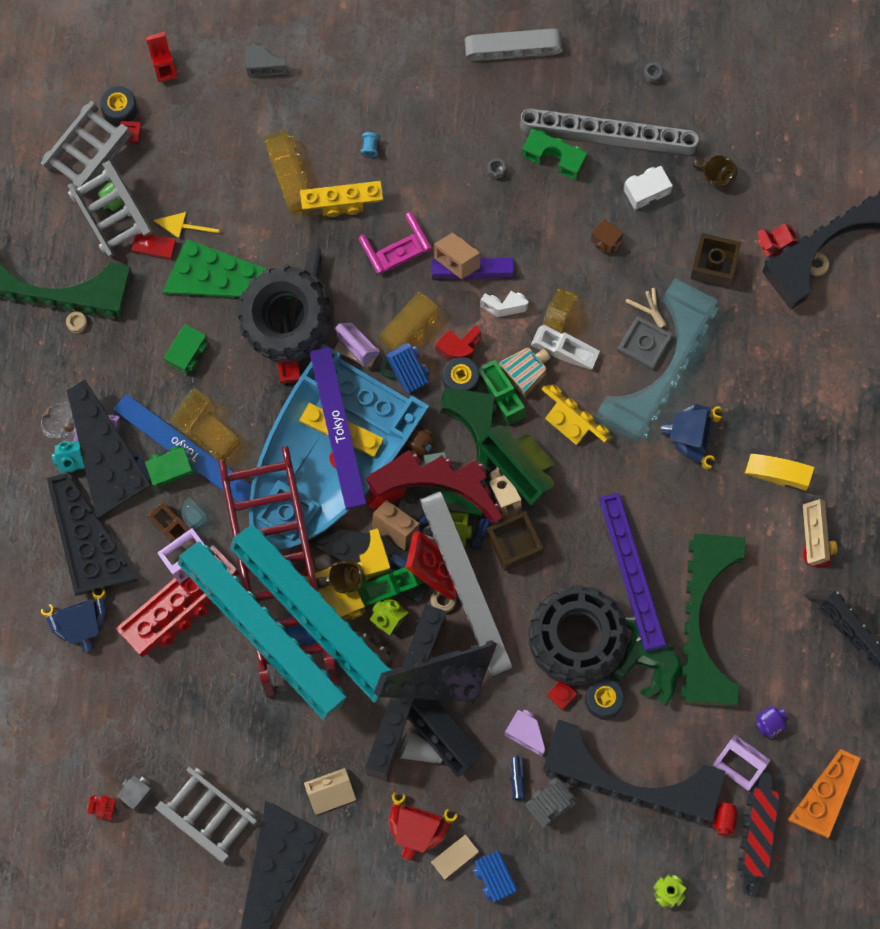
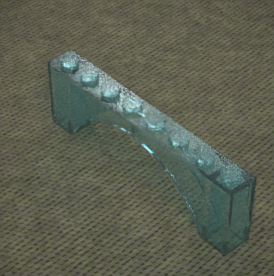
(634, 412)

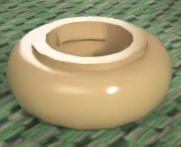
(822, 270)
(433, 600)

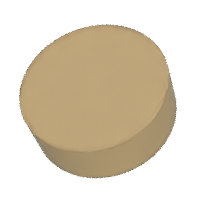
(76, 322)

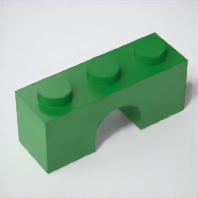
(541, 145)

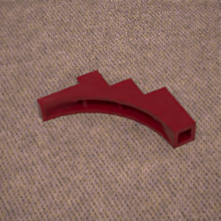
(465, 482)

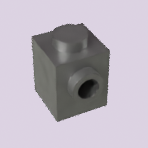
(135, 792)

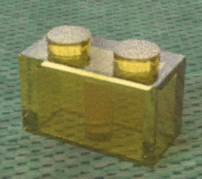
(188, 411)
(214, 437)

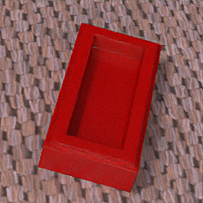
(154, 246)

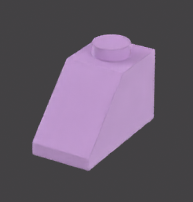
(526, 732)

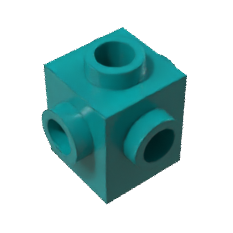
(68, 457)

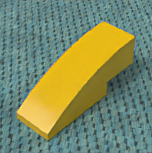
(779, 471)

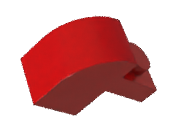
(161, 57)
(775, 241)
(453, 347)

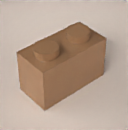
(457, 255)
(395, 524)

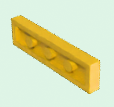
(361, 439)

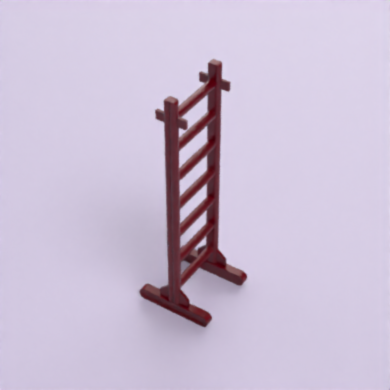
(306, 555)

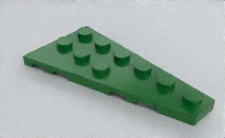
(210, 273)

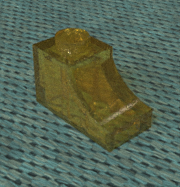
(559, 309)

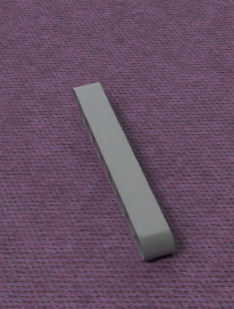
(618, 128)
(464, 579)

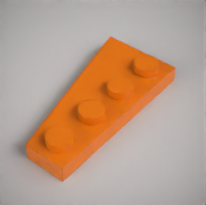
(824, 800)

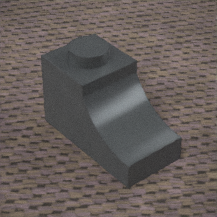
(262, 63)

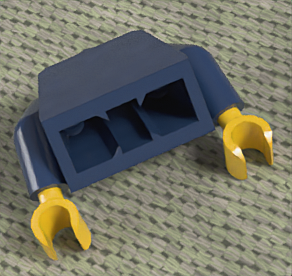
(692, 431)
(79, 621)

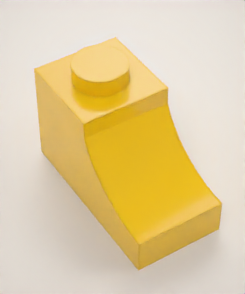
(374, 559)

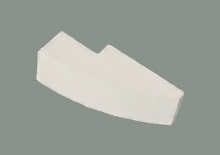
(565, 347)

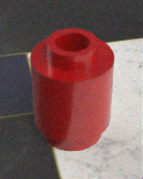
(725, 819)

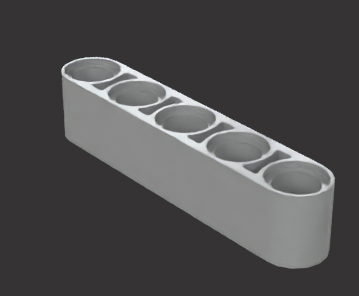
(513, 44)

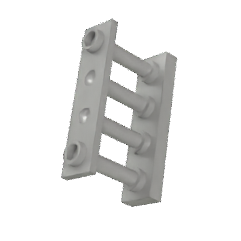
(106, 150)
(129, 209)
(187, 822)

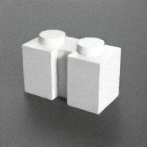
(647, 187)

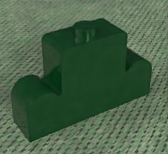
(519, 461)

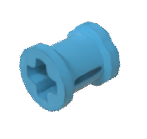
(370, 144)

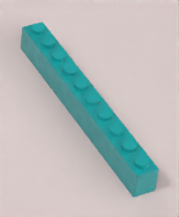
(310, 609)
(262, 630)

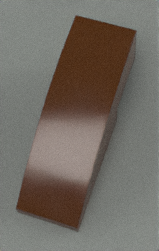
(170, 525)

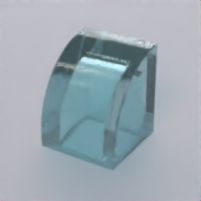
(193, 515)

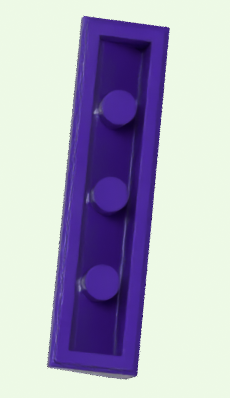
(488, 269)

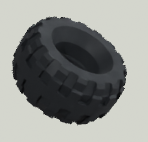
(260, 301)
(571, 666)

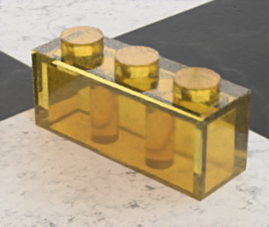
(409, 322)

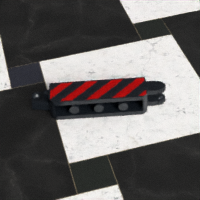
(759, 834)

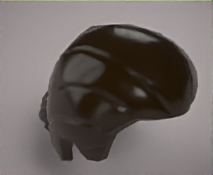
(718, 170)
(344, 577)

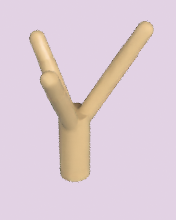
(653, 304)

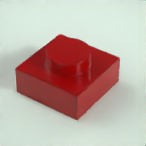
(135, 129)
(288, 372)
(561, 695)

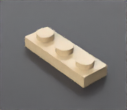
(816, 532)

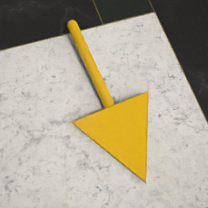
(175, 224)

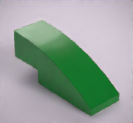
(503, 391)
(388, 585)

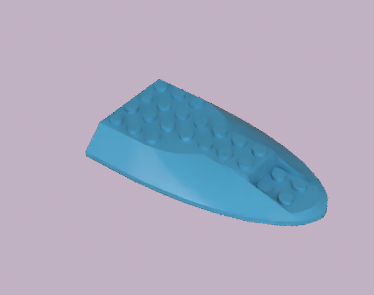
(365, 405)

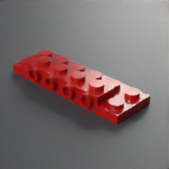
(168, 613)

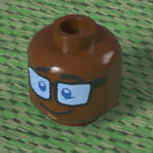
(420, 442)

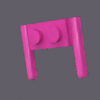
(398, 252)

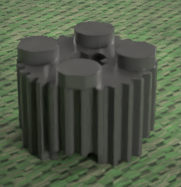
(551, 803)

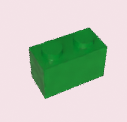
(186, 350)
(170, 466)

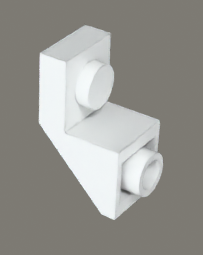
(513, 304)

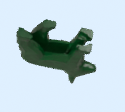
(664, 661)

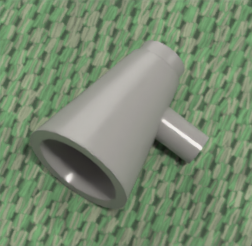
(418, 749)

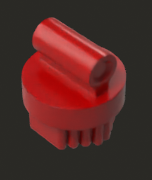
(102, 807)

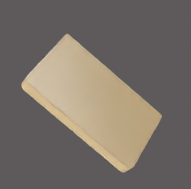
(330, 791)

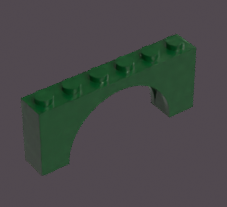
(475, 413)

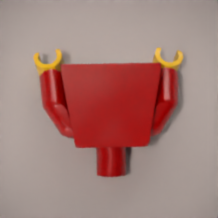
(416, 828)

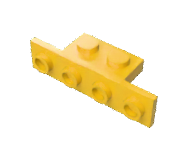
(341, 198)
(570, 419)

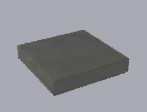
(644, 343)

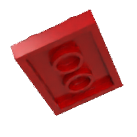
(428, 565)

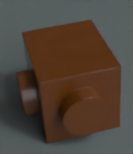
(607, 237)

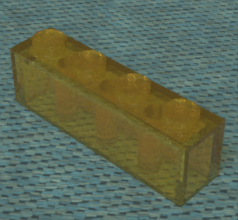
(287, 168)

